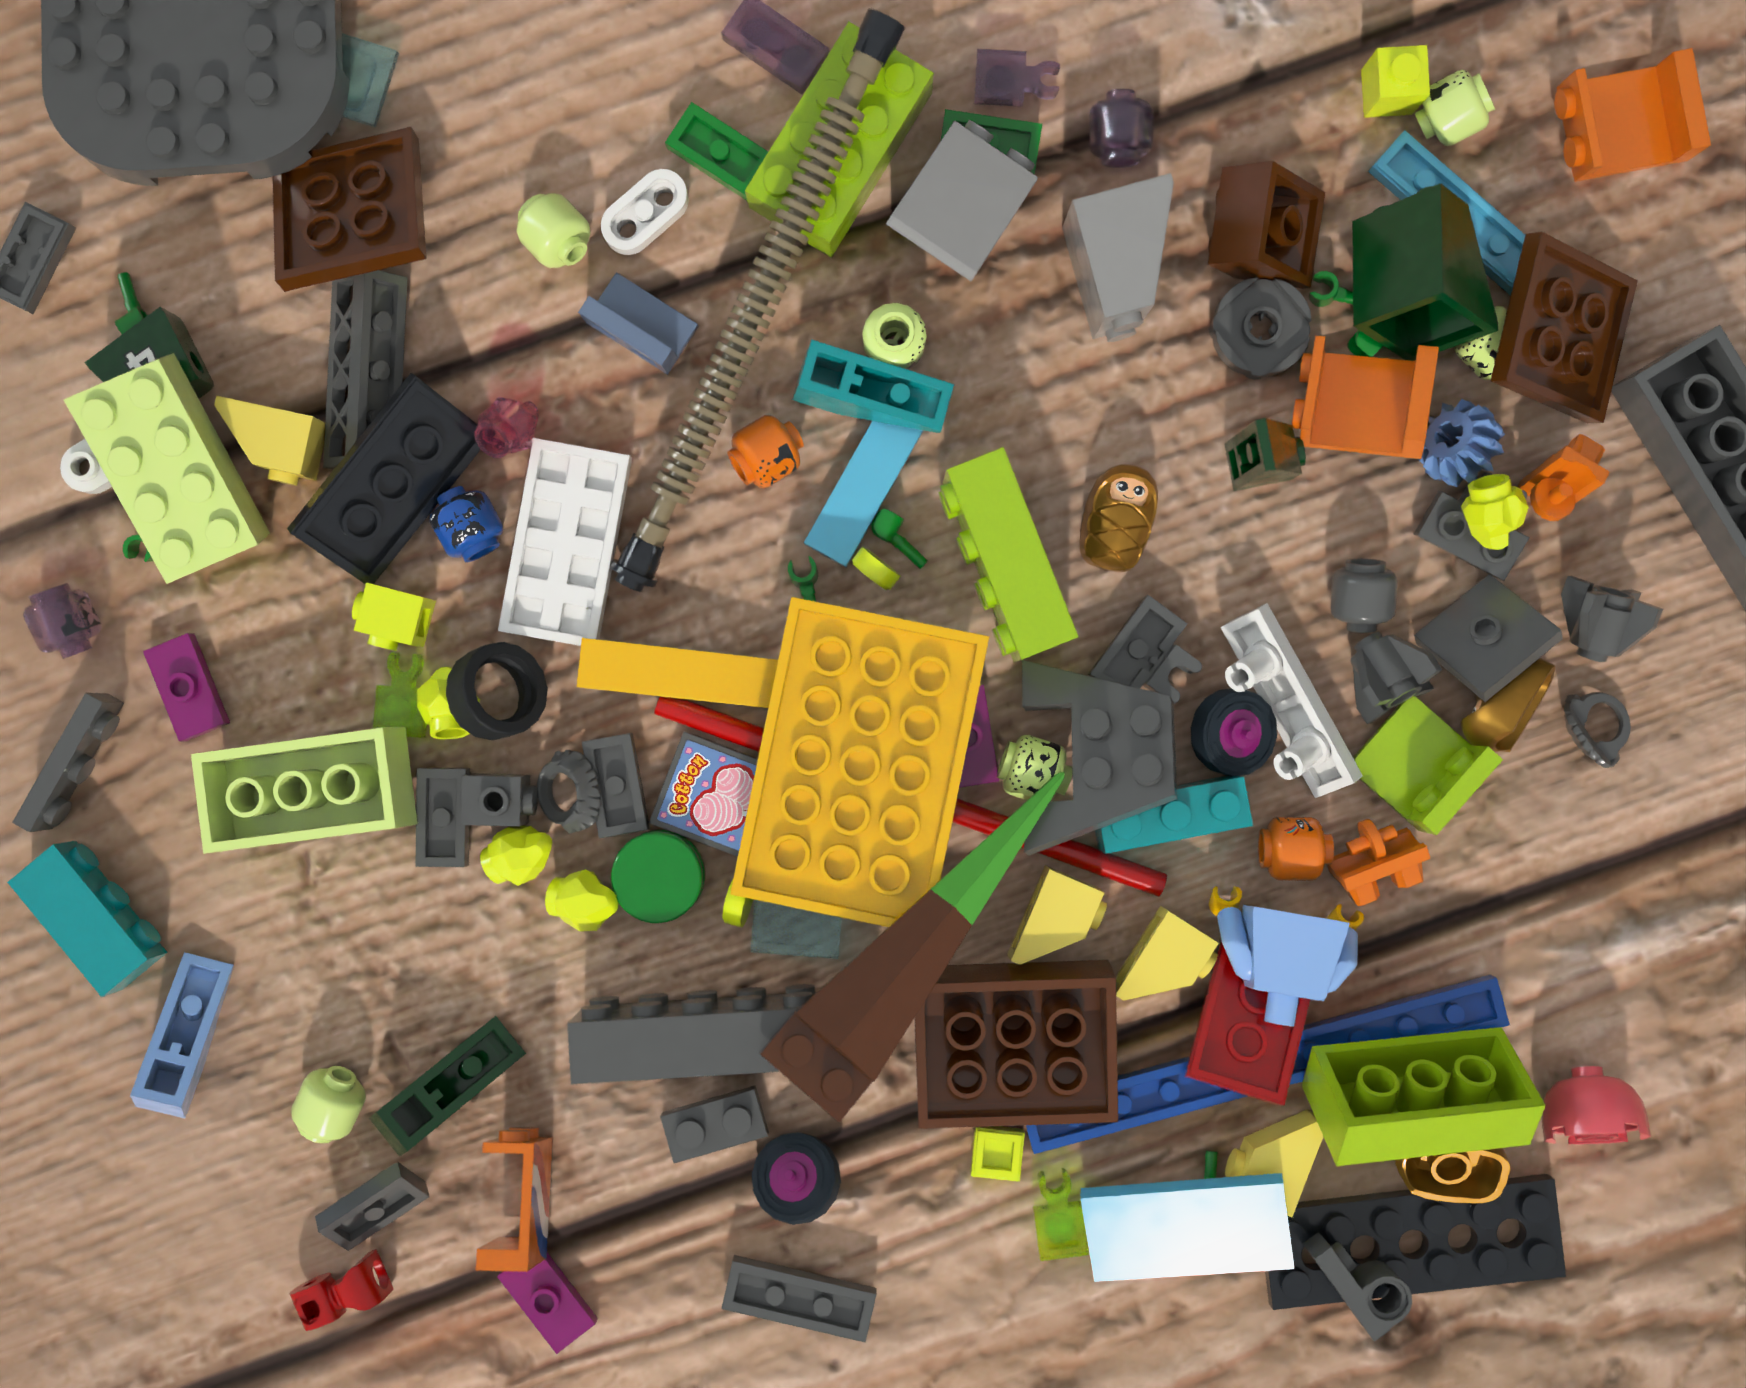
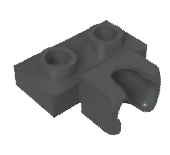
(1448, 530)
(1145, 651)

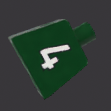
(147, 341)

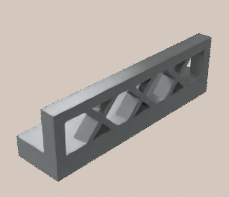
(374, 360)

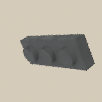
(69, 762)
(799, 1298)

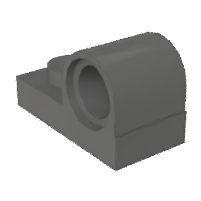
(1358, 1283)

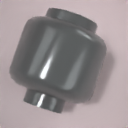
(1364, 594)

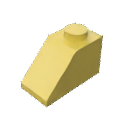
(276, 439)
(1056, 915)
(1166, 958)
(1280, 1148)

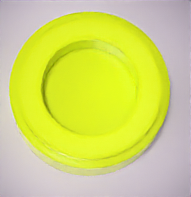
(875, 569)
(736, 909)

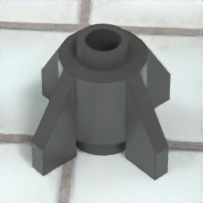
(1605, 619)
(1389, 673)

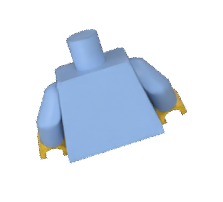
(1286, 952)

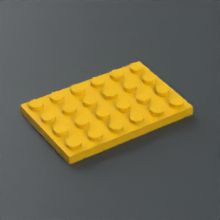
(858, 763)

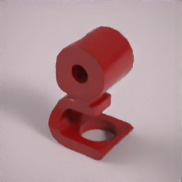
(326, 1299)

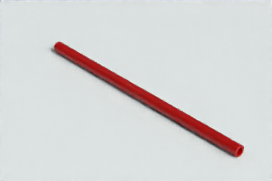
(965, 813)

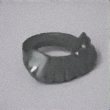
(1576, 714)
(585, 809)

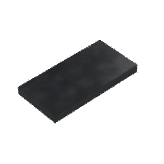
(388, 481)

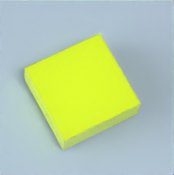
(997, 1152)

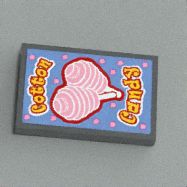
(706, 793)

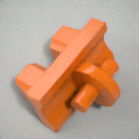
(1565, 478)
(1377, 856)

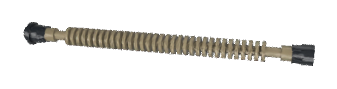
(874, 45)

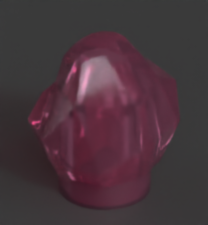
(506, 427)

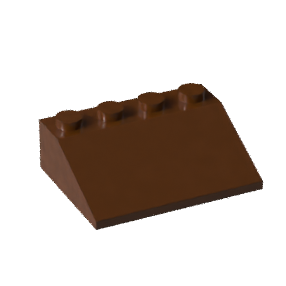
(1018, 1045)

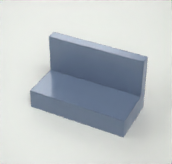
(639, 322)

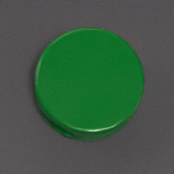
(658, 876)

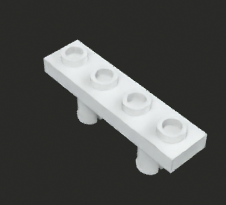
(1302, 720)

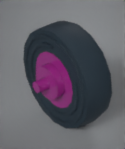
(1233, 732)
(796, 1178)

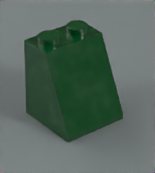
(1420, 274)

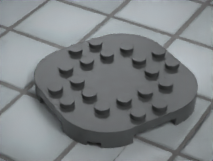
(193, 83)

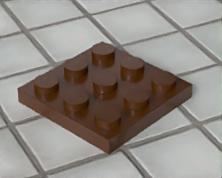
(349, 211)
(1564, 328)

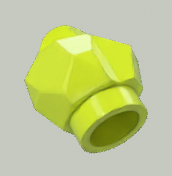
(1494, 510)
(435, 708)
(516, 855)
(581, 900)

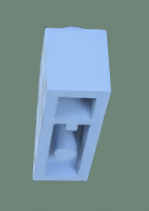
(182, 1036)

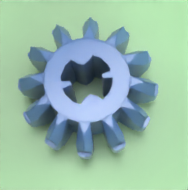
(1461, 443)

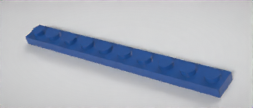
(1165, 1092)

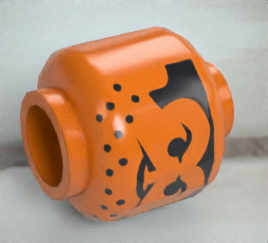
(765, 451)

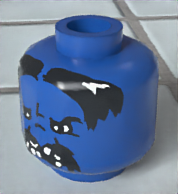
(466, 524)

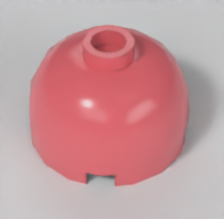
(1593, 1109)

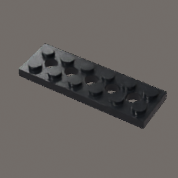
(1436, 1265)

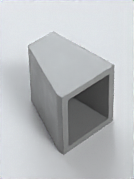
(964, 198)
(1118, 253)

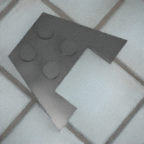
(1118, 751)

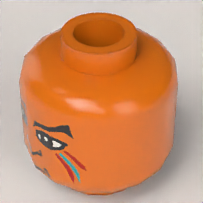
(1295, 848)

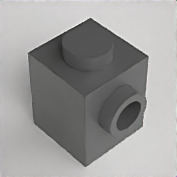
(497, 799)

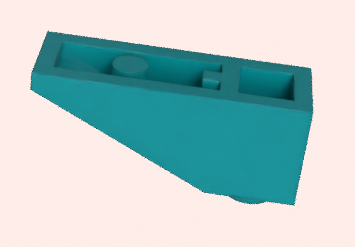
(871, 389)

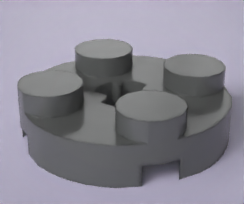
(1289, 327)

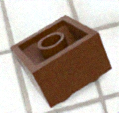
(1266, 224)

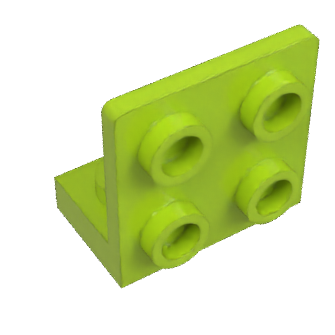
(1423, 766)

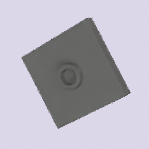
(1488, 637)

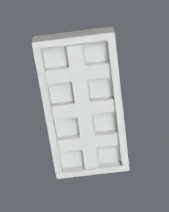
(565, 542)

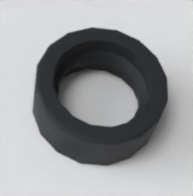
(528, 679)

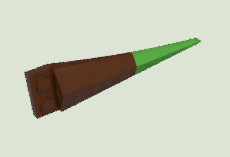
(859, 1016)

